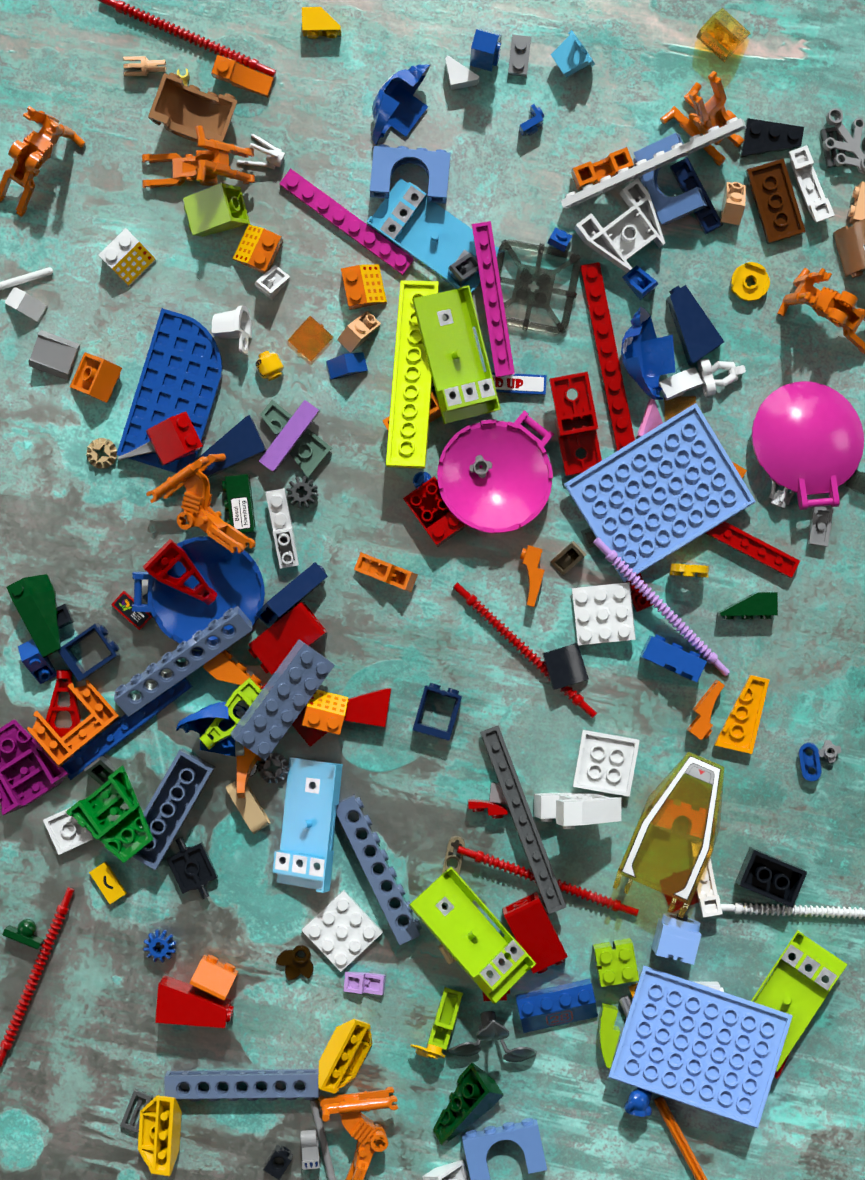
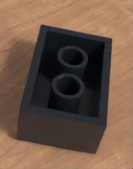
(771, 877)

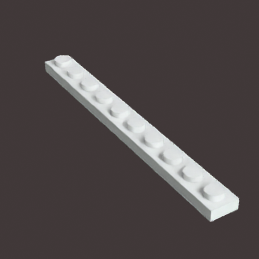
(660, 159)

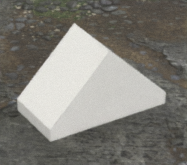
(459, 75)
(272, 282)
(26, 304)

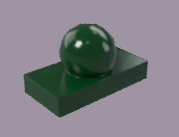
(24, 934)

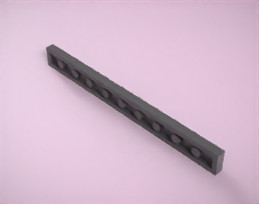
(523, 819)

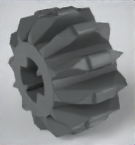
(296, 496)

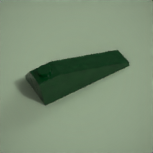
(37, 607)
(472, 1099)

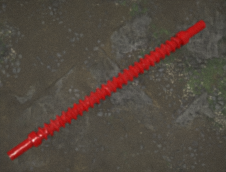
(120, 6)
(471, 600)
(615, 904)
(6, 1044)

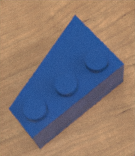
(485, 50)

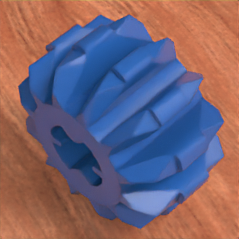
(156, 952)

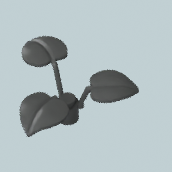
(489, 1031)

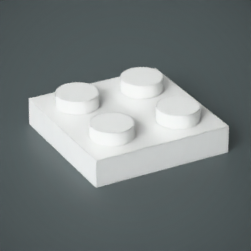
(66, 831)

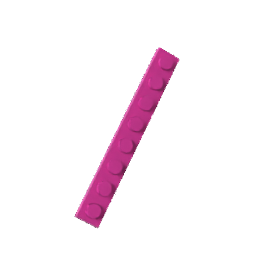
(346, 222)
(493, 299)

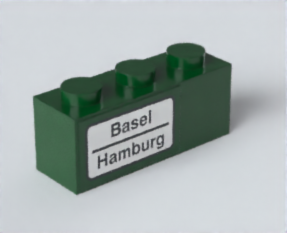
(239, 502)

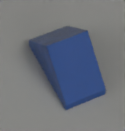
(640, 282)
(347, 365)

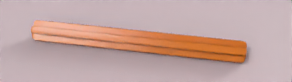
(679, 1138)

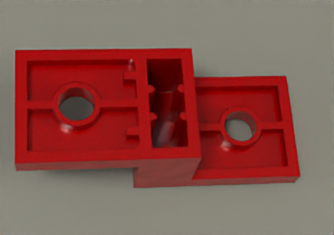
(575, 422)

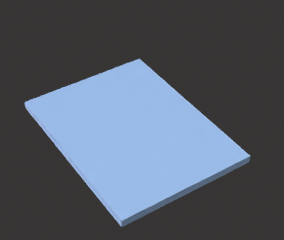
(660, 491)
(700, 1046)

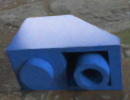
(39, 667)

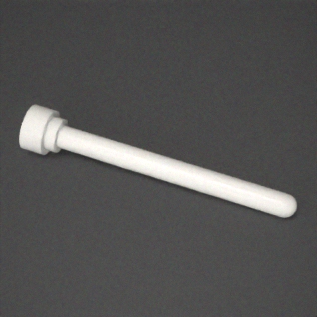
(26, 278)

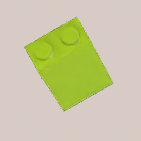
(216, 210)

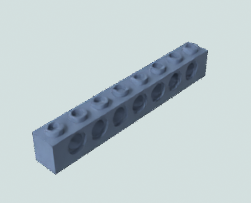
(179, 670)
(402, 932)
(213, 1078)

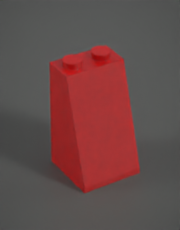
(280, 638)
(535, 932)
(191, 1006)

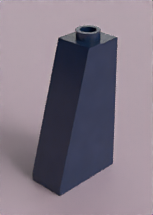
(693, 326)
(238, 445)
(291, 594)

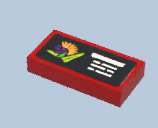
(123, 605)

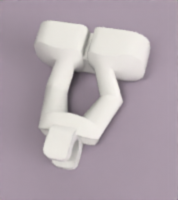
(706, 369)

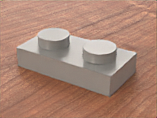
(519, 55)
(820, 526)

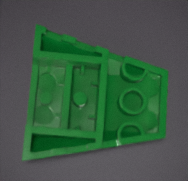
(114, 816)

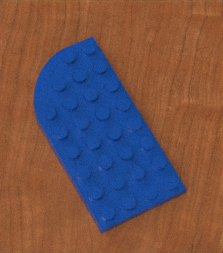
(177, 377)

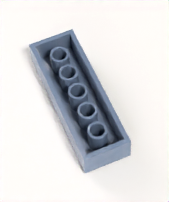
(282, 699)
(173, 804)

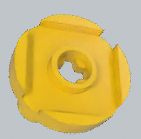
(760, 277)
(689, 570)

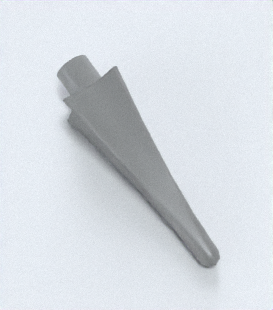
(144, 449)

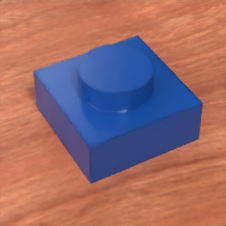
(559, 239)

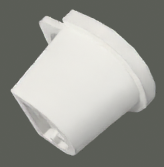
(234, 325)

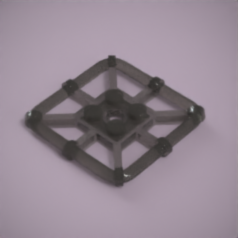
(544, 279)

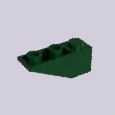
(758, 603)

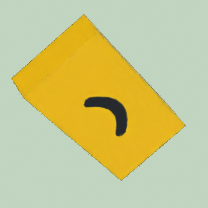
(107, 882)

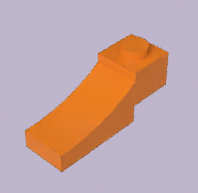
(241, 76)
(531, 558)
(385, 572)
(701, 724)
(244, 767)

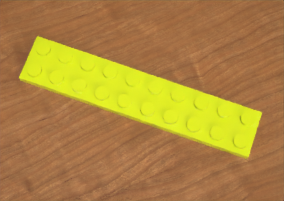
(410, 384)

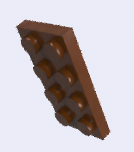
(775, 201)

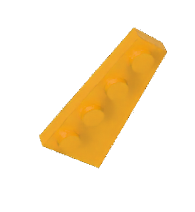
(744, 719)

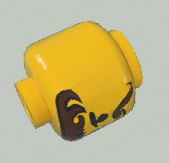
(269, 365)

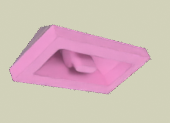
(650, 419)

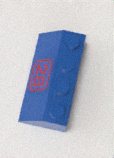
(556, 1005)

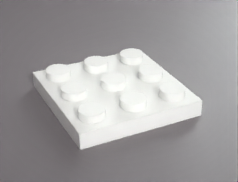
(603, 613)
(606, 763)
(342, 930)

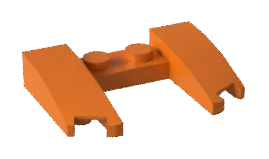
(64, 748)

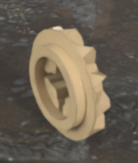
(109, 449)

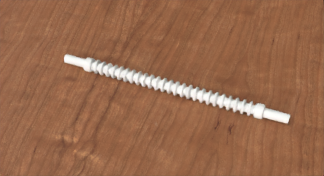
(738, 908)

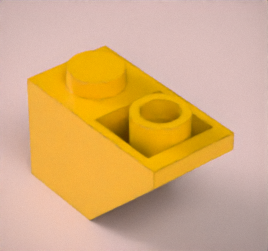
(319, 23)

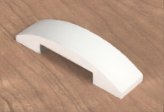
(809, 184)
(707, 893)

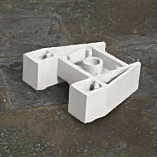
(627, 232)
(576, 808)

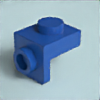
(531, 125)

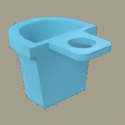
(572, 55)

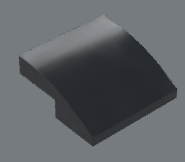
(565, 666)

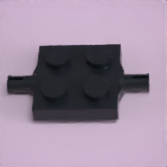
(192, 868)

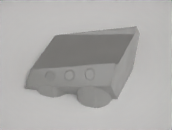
(53, 355)

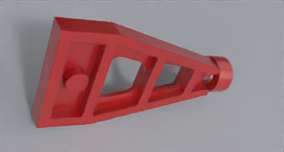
(165, 560)
(54, 708)

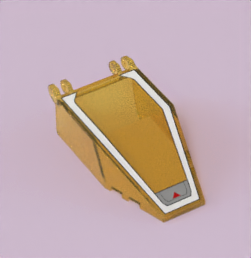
(676, 831)

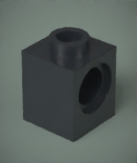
(274, 1168)

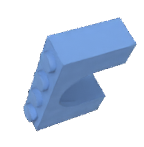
(388, 159)
(668, 208)
(525, 1134)

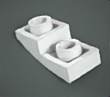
(679, 383)

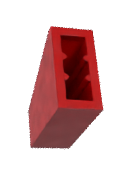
(369, 708)

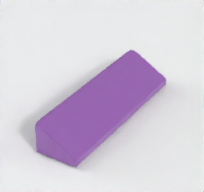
(289, 436)

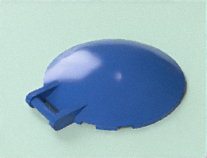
(229, 574)

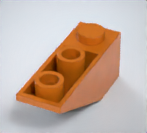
(226, 670)

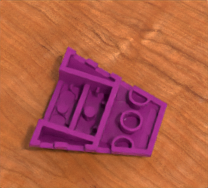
(24, 769)

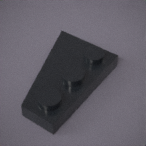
(770, 136)

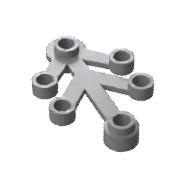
(852, 144)

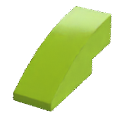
(445, 1018)
(608, 1032)

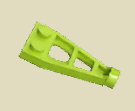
(245, 692)

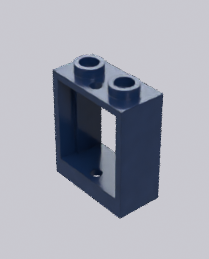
(74, 664)
(430, 730)

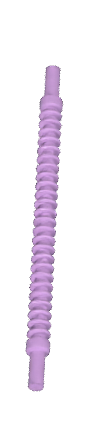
(611, 556)

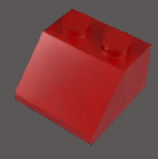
(174, 438)

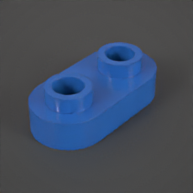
(808, 761)

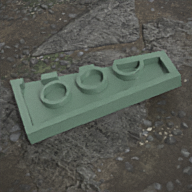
(309, 449)

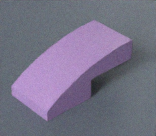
(364, 983)

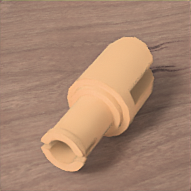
(146, 65)

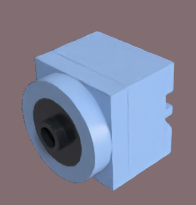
(677, 938)

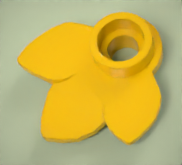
(431, 1051)

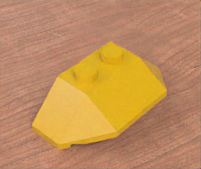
(344, 1055)
(160, 1134)

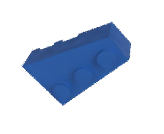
(673, 658)

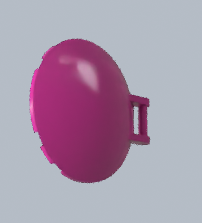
(808, 440)
(513, 487)

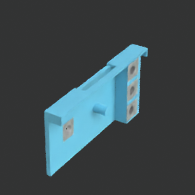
(425, 231)
(308, 824)

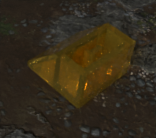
(722, 34)

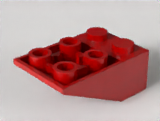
(433, 513)

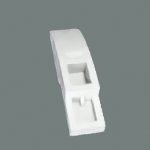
(282, 528)

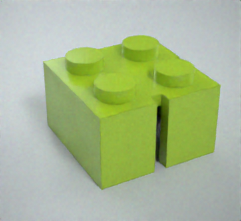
(617, 964)

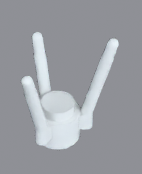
(274, 155)
(780, 498)

